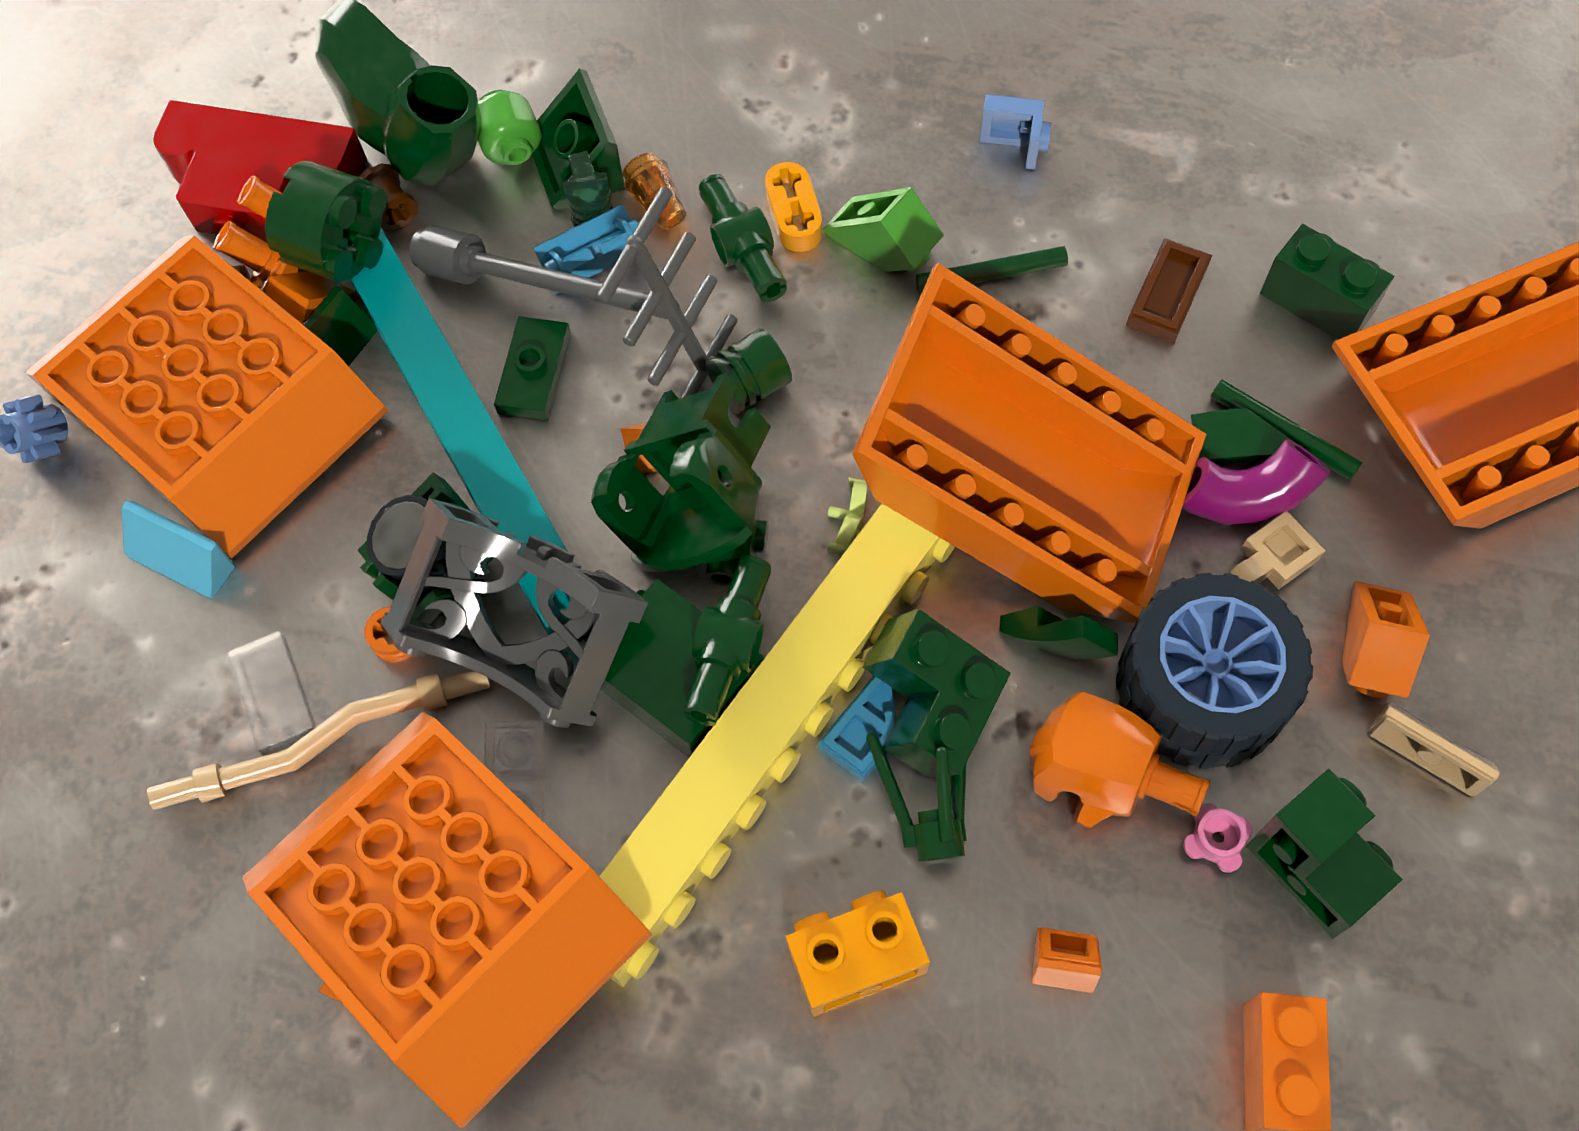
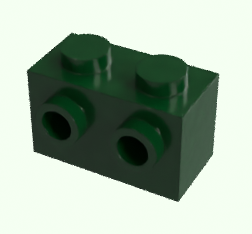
(1325, 283)

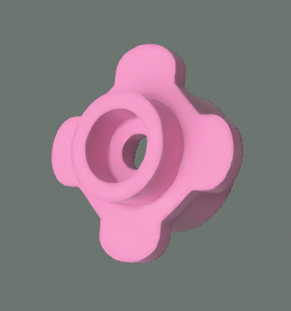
(1232, 828)

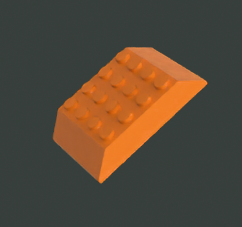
(1482, 388)
(1027, 453)

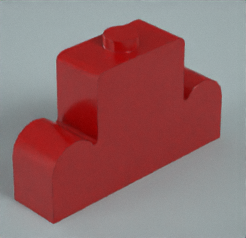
(220, 148)

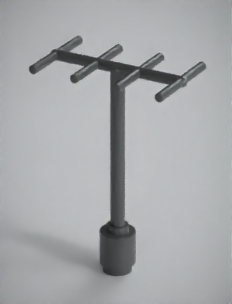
(463, 259)

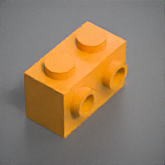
(856, 951)

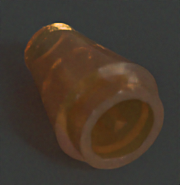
(643, 180)

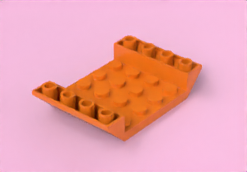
(210, 392)
(444, 916)

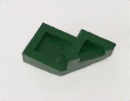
(1236, 437)
(1068, 638)

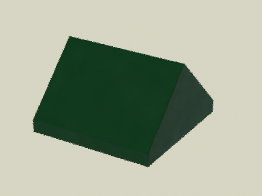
(571, 126)

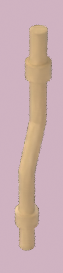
(213, 781)

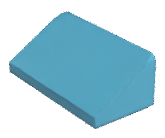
(174, 550)

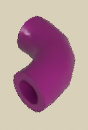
(1257, 492)

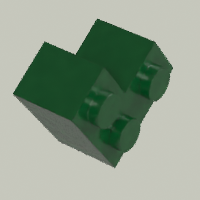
(946, 686)
(1321, 856)

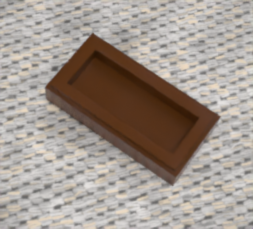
(1169, 290)

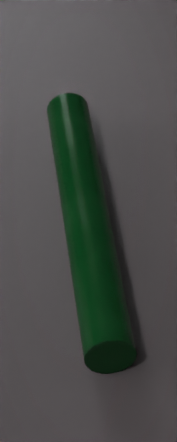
(1005, 266)
(1326, 452)

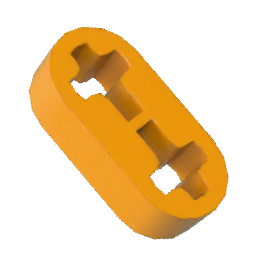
(784, 208)

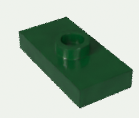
(532, 368)

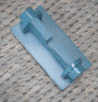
(588, 246)

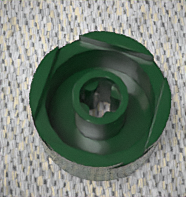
(326, 221)

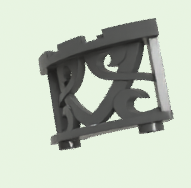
(594, 600)

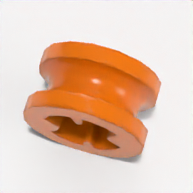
(373, 632)

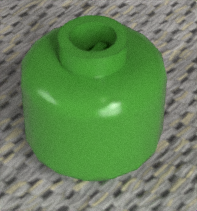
(507, 128)

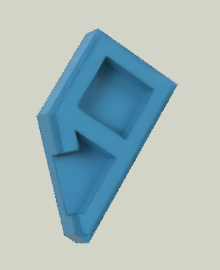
(846, 739)

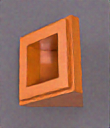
(1066, 960)

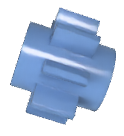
(32, 428)

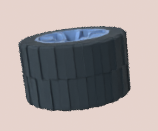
(1215, 669)

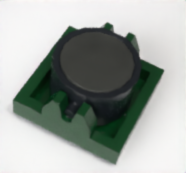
(394, 537)

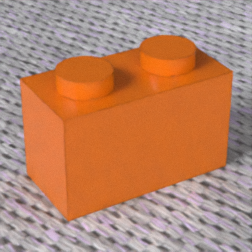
(1286, 1063)

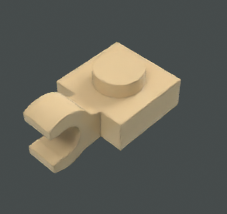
(1278, 552)

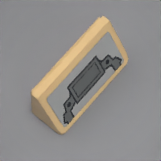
(1433, 749)

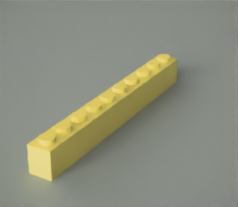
(765, 725)

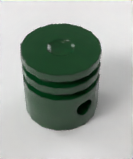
(754, 366)

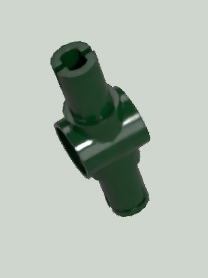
(742, 238)
(727, 640)

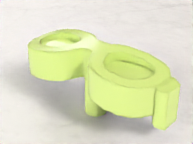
(852, 518)

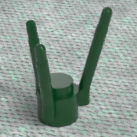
(939, 830)

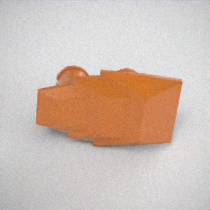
(247, 247)

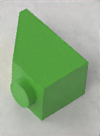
(886, 229)

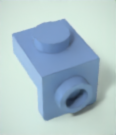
(1016, 123)

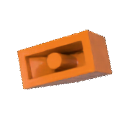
(1383, 641)

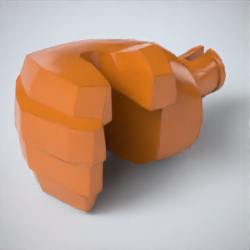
(1107, 761)

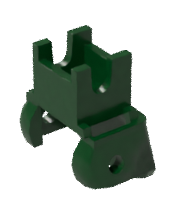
(709, 478)

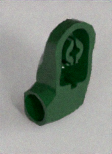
(393, 98)

